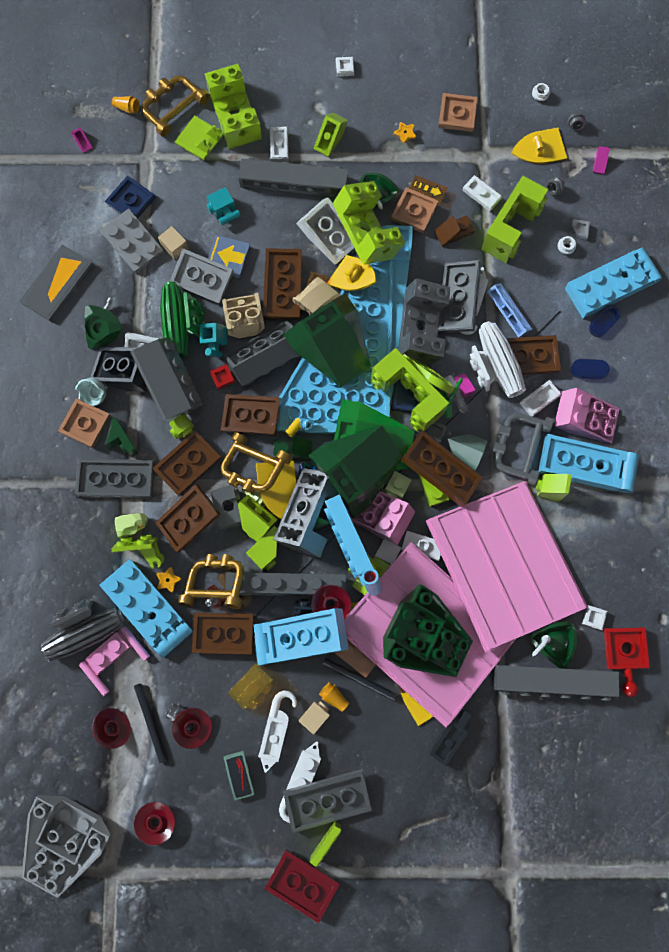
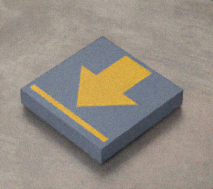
(230, 253)

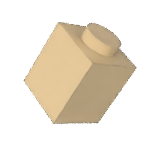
(173, 242)
(314, 717)

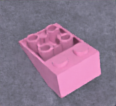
(586, 416)
(386, 517)

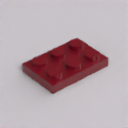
(302, 886)

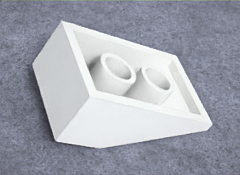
(326, 231)

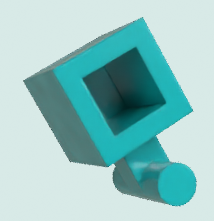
(222, 206)
(213, 335)

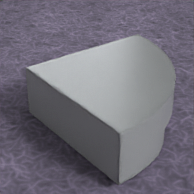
(580, 228)

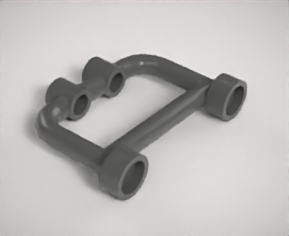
(499, 447)

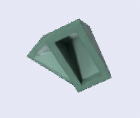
(468, 449)

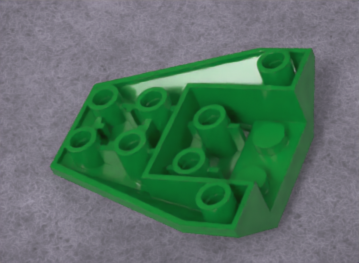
(358, 417)

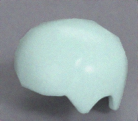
(91, 391)

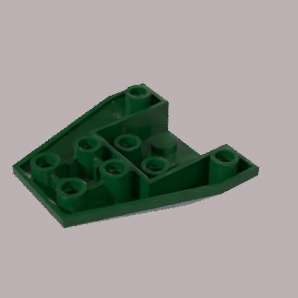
(332, 341)
(358, 466)
(425, 635)

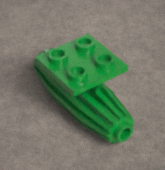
(180, 316)

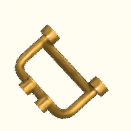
(165, 85)
(249, 485)
(212, 562)

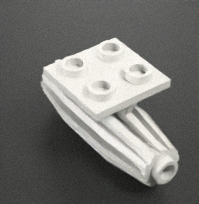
(497, 362)

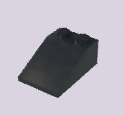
(118, 369)

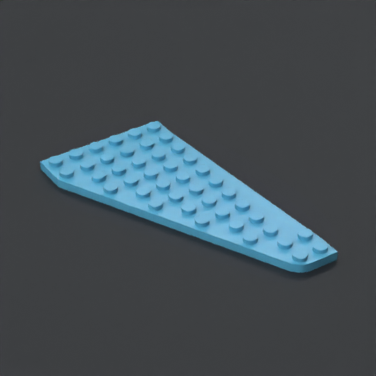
(380, 315)

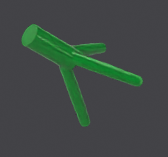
(448, 413)

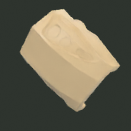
(315, 296)
(243, 316)

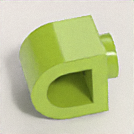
(181, 427)

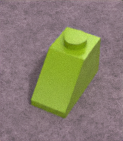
(330, 133)
(553, 486)
(254, 518)
(265, 551)

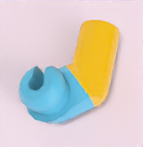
(299, 424)

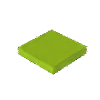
(325, 844)

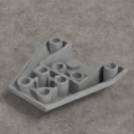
(61, 842)

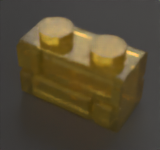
(251, 687)

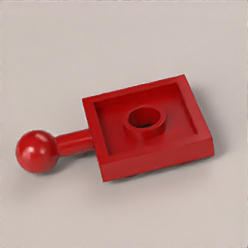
(618, 659)

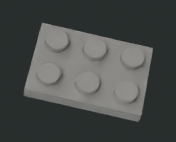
(131, 241)
(202, 276)

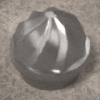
(576, 121)
(555, 186)
(173, 711)

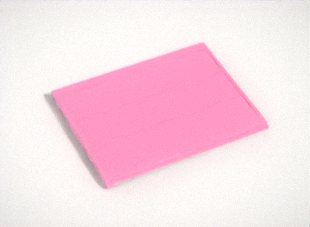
(506, 565)
(370, 618)

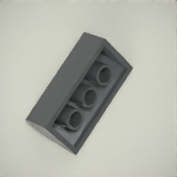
(260, 354)
(166, 378)

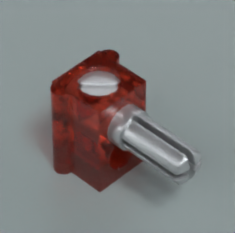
(214, 602)

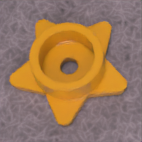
(404, 137)
(169, 585)

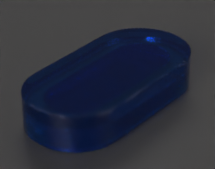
(604, 321)
(590, 369)

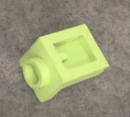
(397, 485)

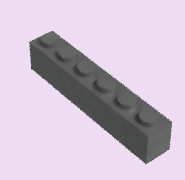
(292, 177)
(284, 584)
(556, 681)

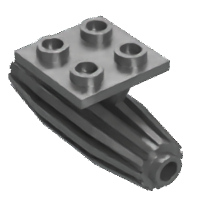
(80, 629)

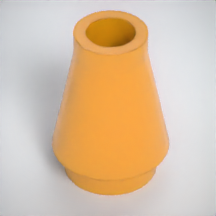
(128, 104)
(333, 696)

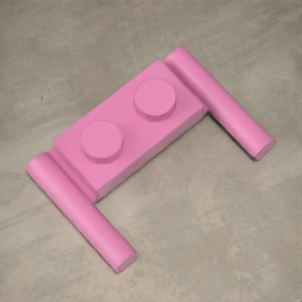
(108, 653)

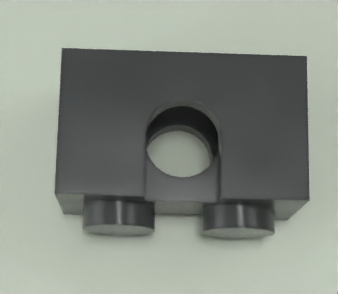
(220, 499)

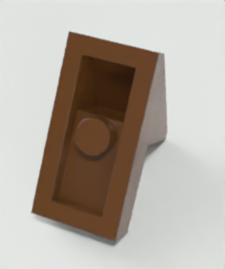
(454, 230)

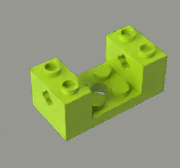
(229, 94)
(528, 201)
(355, 211)
(397, 367)

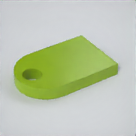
(431, 376)

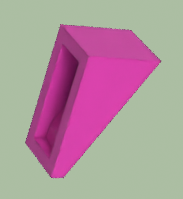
(81, 140)
(601, 160)
(466, 387)

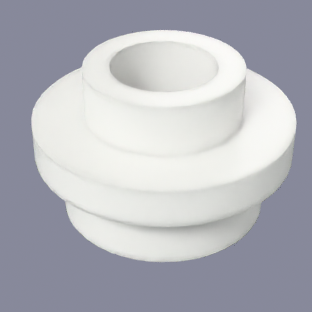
(541, 88)
(567, 241)

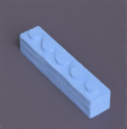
(509, 310)

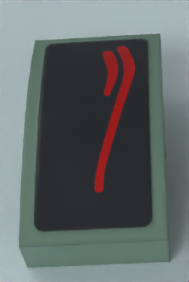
(239, 775)

